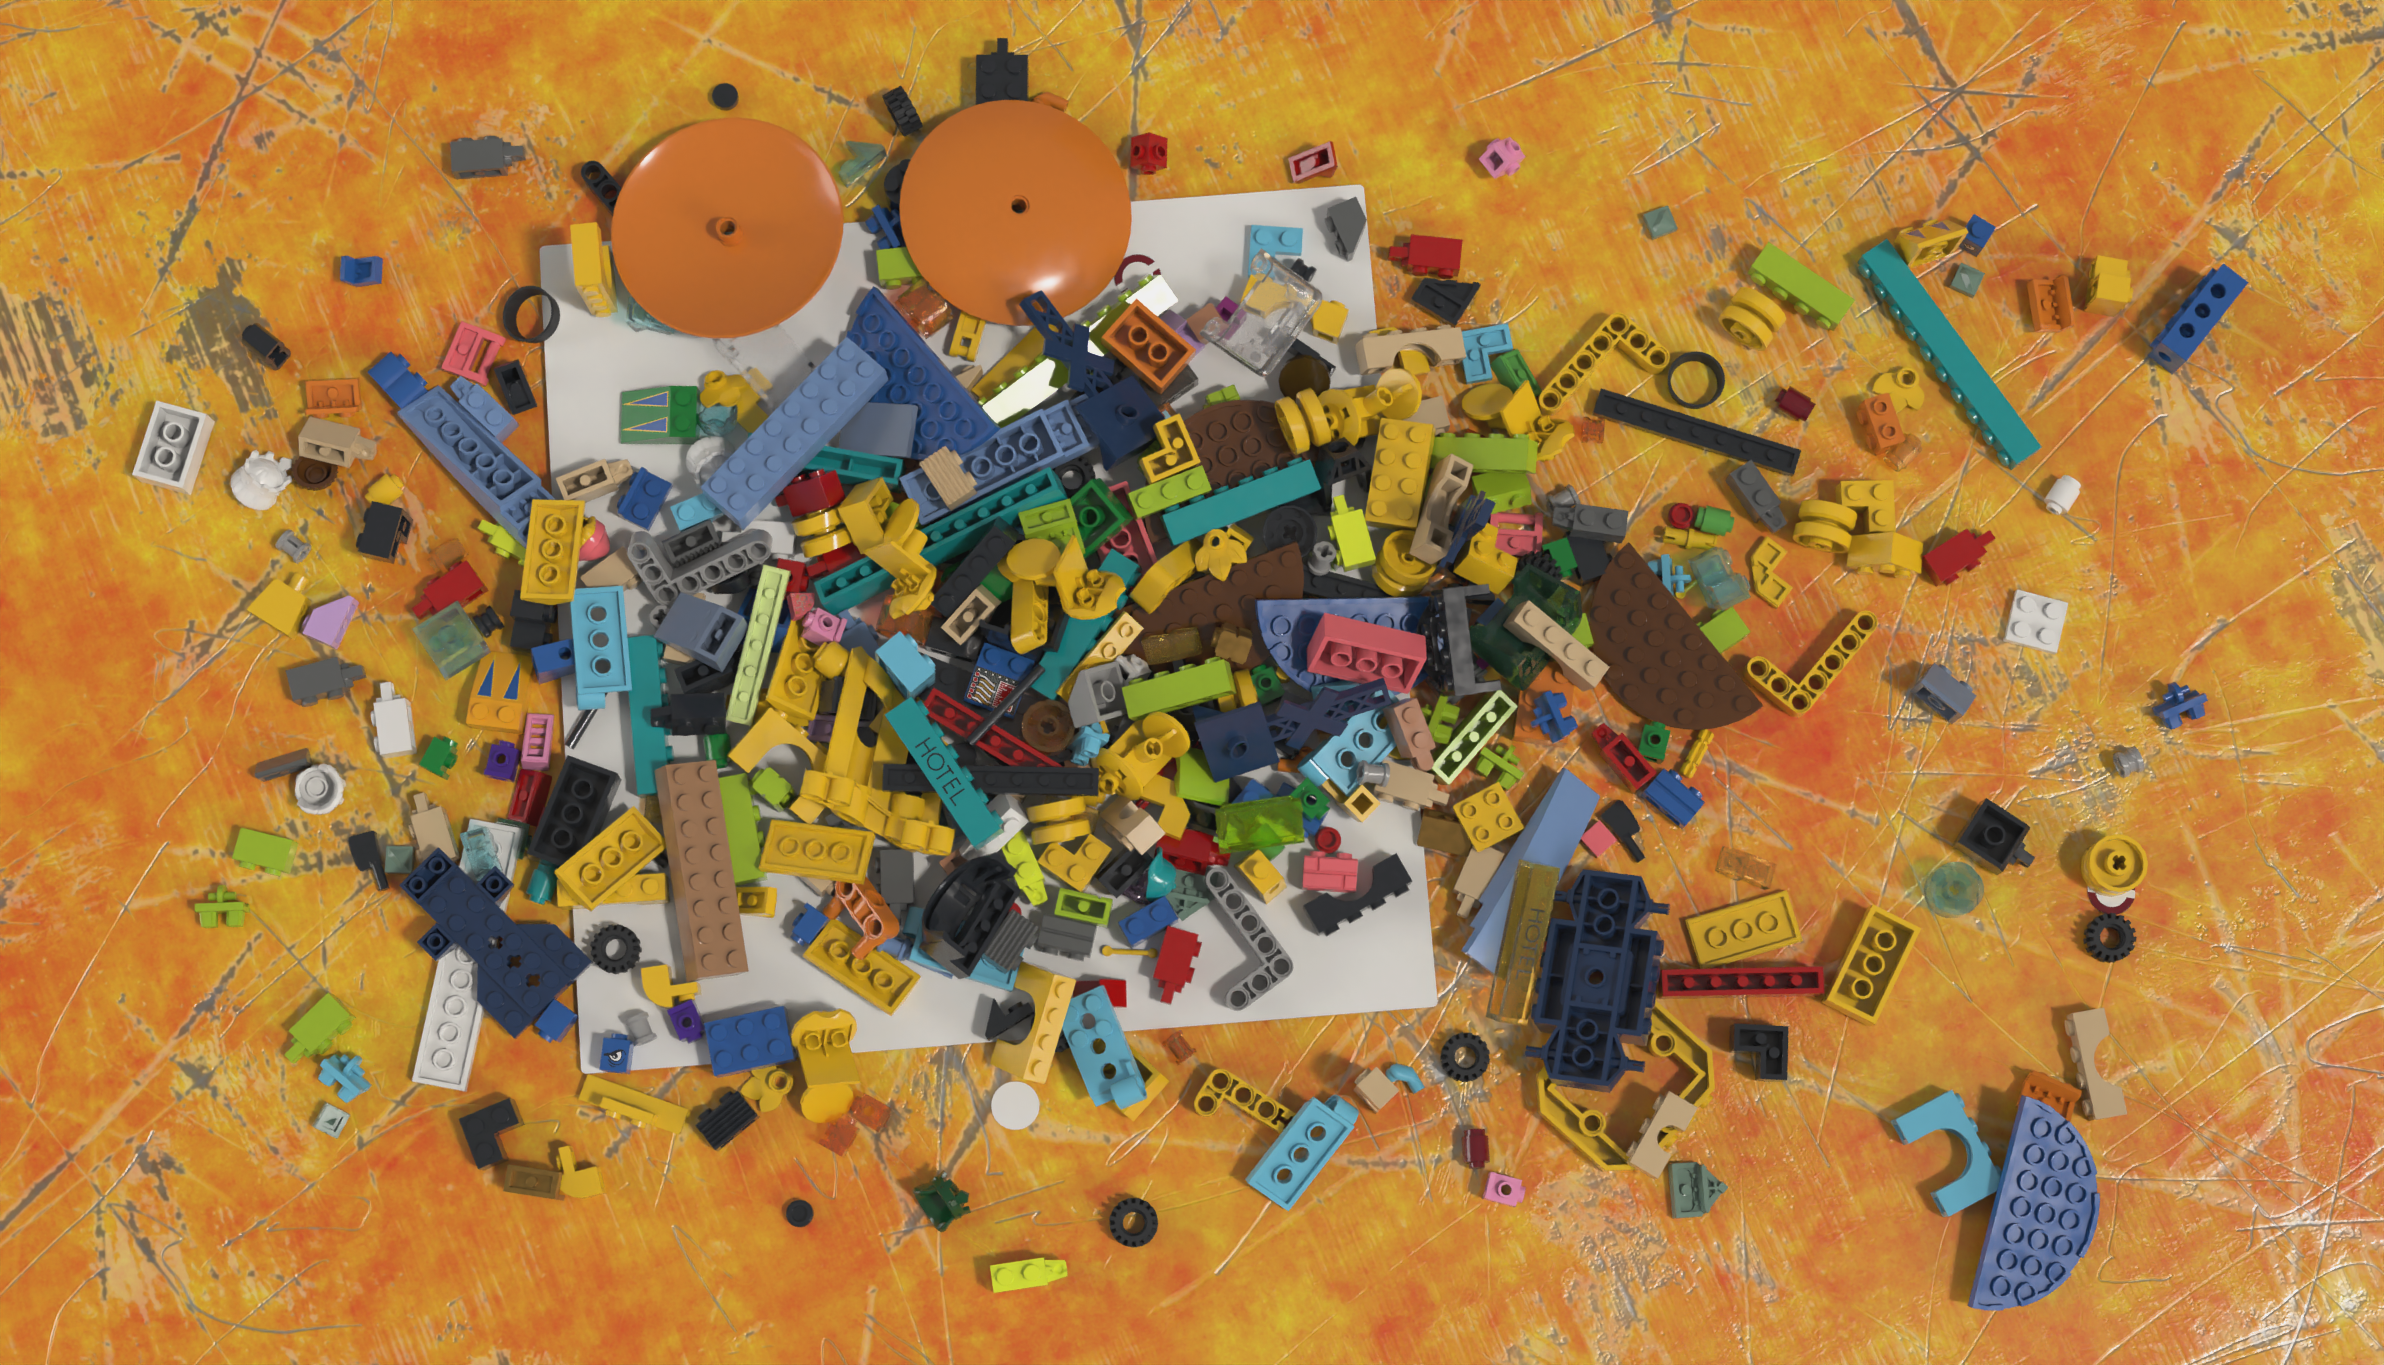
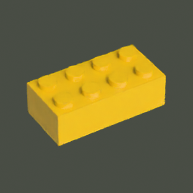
(1399, 474)
(1871, 965)

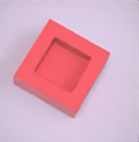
(1598, 839)

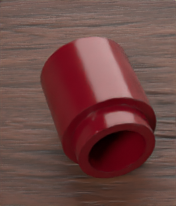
(1794, 404)
(1475, 1148)

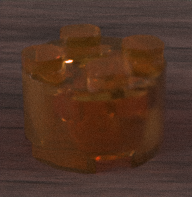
(925, 308)
(915, 624)
(1051, 712)

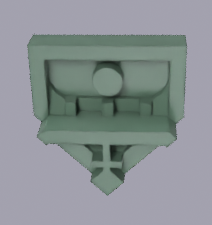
(1190, 893)
(1692, 1189)

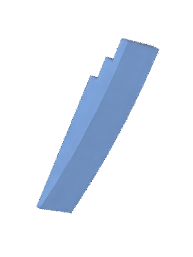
(1011, 455)
(476, 460)
(1547, 839)

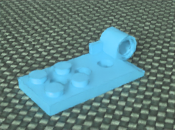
(589, 683)
(1326, 758)
(982, 973)
(1127, 1085)
(1337, 1120)

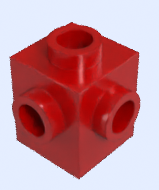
(1148, 153)
(799, 580)

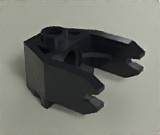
(1329, 468)

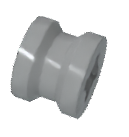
(2128, 762)

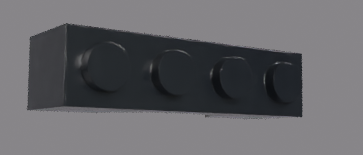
(975, 567)
(1328, 912)

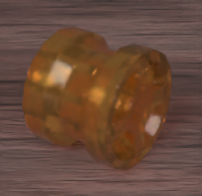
(1592, 430)

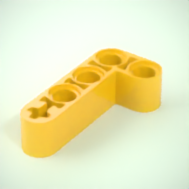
(1166, 575)
(1028, 611)
(1251, 1107)

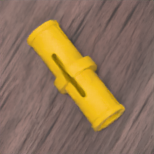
(1689, 538)

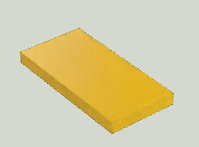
(817, 851)
(1743, 930)

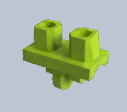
(1442, 712)
(1509, 773)
(234, 911)

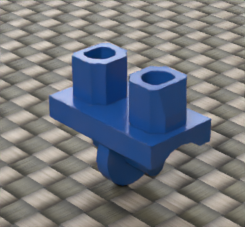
(890, 224)
(2177, 701)
(1550, 718)

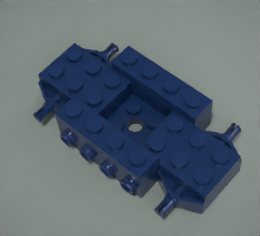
(1592, 1019)

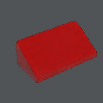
(529, 797)

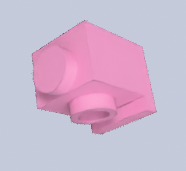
(822, 627)
(1493, 1189)

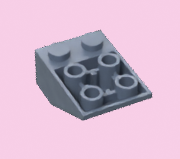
(702, 630)

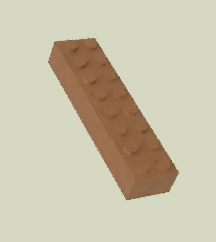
(701, 870)

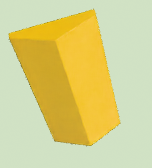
(1019, 356)
(552, 551)
(795, 679)
(611, 859)
(876, 978)

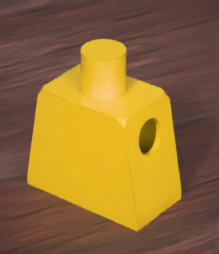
(283, 605)
(1261, 875)

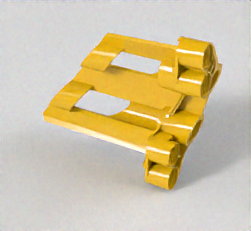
(855, 772)

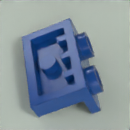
(643, 499)

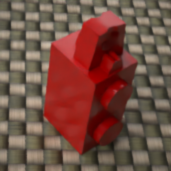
(1429, 256)
(812, 493)
(1956, 555)
(834, 561)
(458, 585)
(1623, 758)
(1192, 852)
(1175, 961)

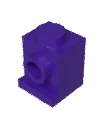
(507, 770)
(687, 1010)

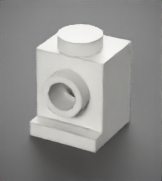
(1133, 668)

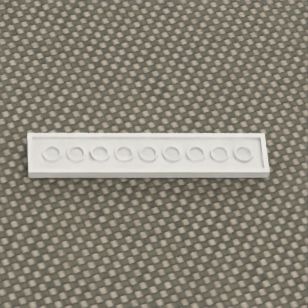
(453, 1009)

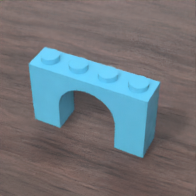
(1979, 1176)

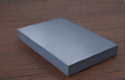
(881, 430)

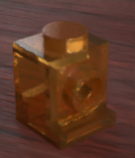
(878, 1119)
(840, 1135)

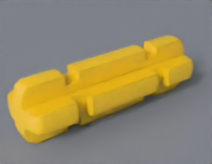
(1696, 753)

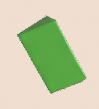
(1513, 371)

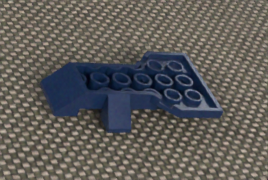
(471, 918)

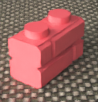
(1329, 873)

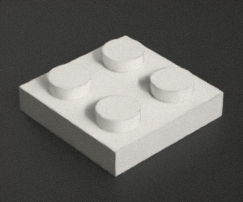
(2035, 622)

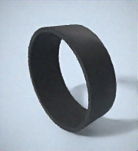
(511, 309)
(1707, 360)

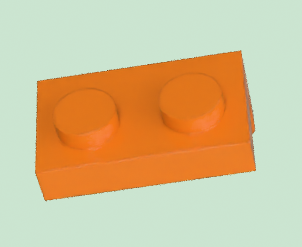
(2051, 304)
(333, 396)
(1880, 423)
(2051, 1092)

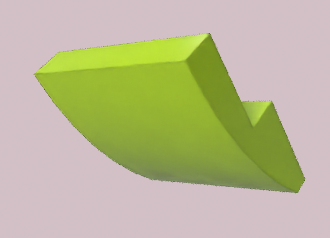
(1053, 523)
(1196, 781)

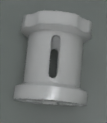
(1563, 499)
(293, 546)
(1320, 561)
(656, 614)
(1373, 773)
(641, 1029)

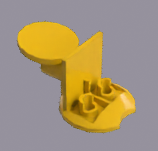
(1359, 410)
(1518, 415)
(902, 559)
(1081, 591)
(1140, 754)
(827, 1063)

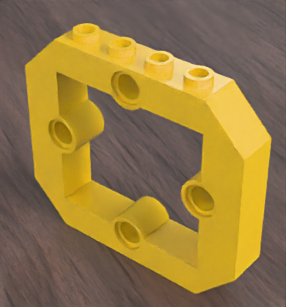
(1595, 1144)

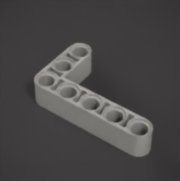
(696, 568)
(1252, 938)

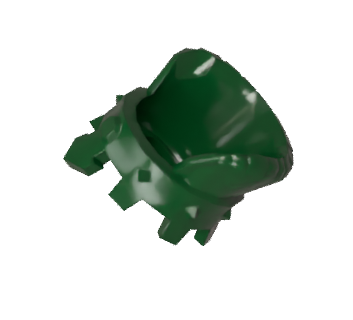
(942, 1201)

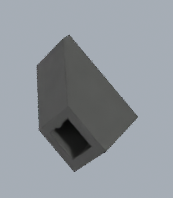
(1348, 225)

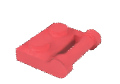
(466, 349)
(1518, 541)

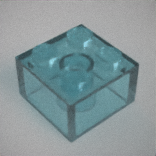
(451, 640)

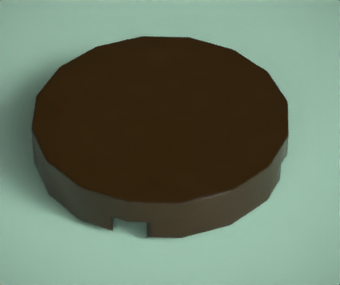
(1304, 373)

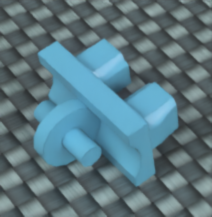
(1663, 568)
(1087, 743)
(347, 1073)

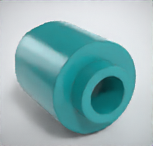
(542, 884)

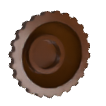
(314, 473)

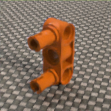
(868, 910)

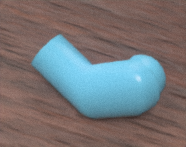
(1407, 1074)

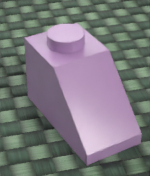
(330, 621)

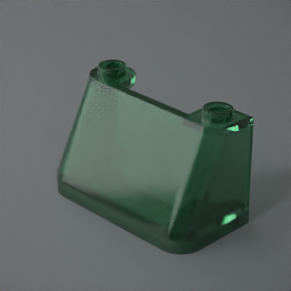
(1506, 653)

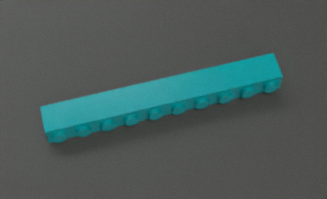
(1948, 354)
(945, 539)

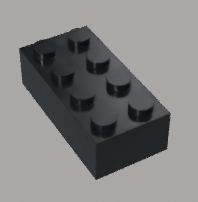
(573, 812)

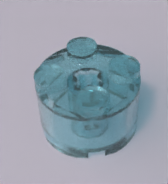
(1962, 878)

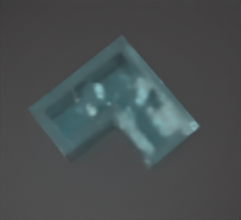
(1717, 580)

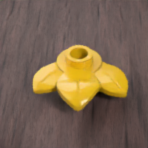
(722, 389)
(1901, 393)
(1219, 558)
(764, 1087)

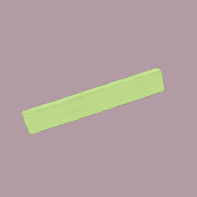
(757, 645)

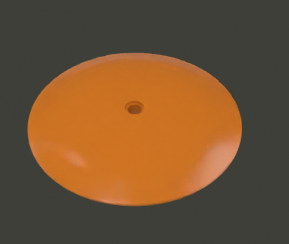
(717, 179)
(982, 251)

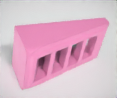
(537, 758)

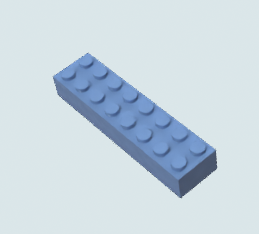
(794, 433)

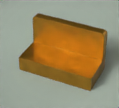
(1443, 833)
(533, 1182)

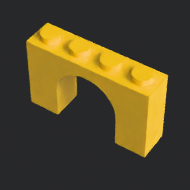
(593, 269)
(773, 730)
(1051, 998)

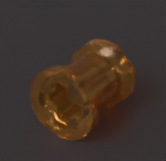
(1179, 1047)

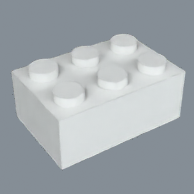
(173, 447)

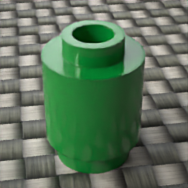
(717, 748)

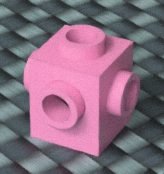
(1502, 157)

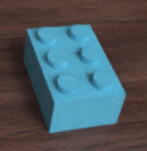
(905, 665)

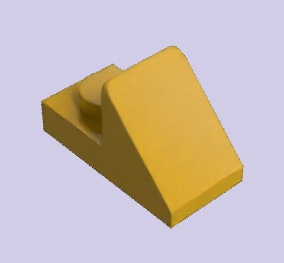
(757, 901)

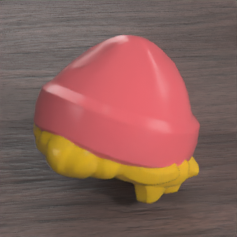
(594, 540)

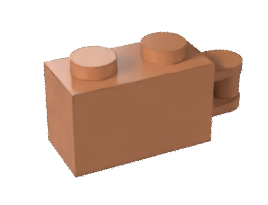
(1411, 732)

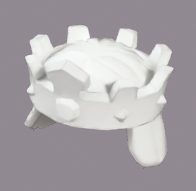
(707, 457)
(260, 480)
(319, 789)

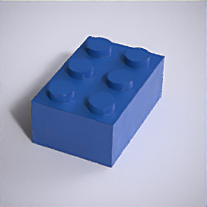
(750, 1042)

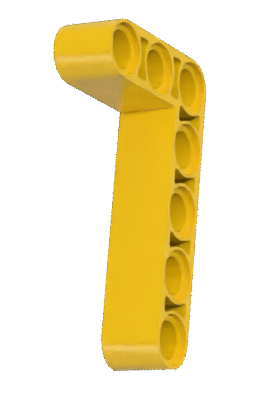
(1596, 357)
(1818, 671)

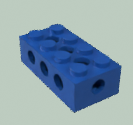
(2196, 317)

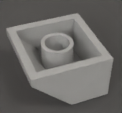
(1097, 695)

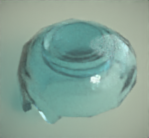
(718, 420)

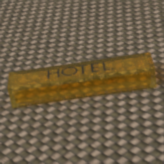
(1522, 942)

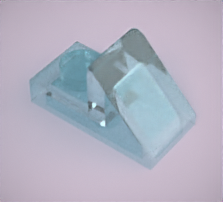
(866, 156)
(640, 320)
(480, 851)

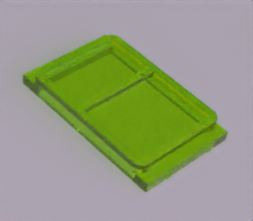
(1259, 824)

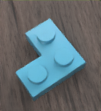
(1275, 241)
(1480, 344)

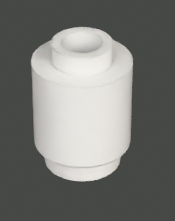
(2062, 495)

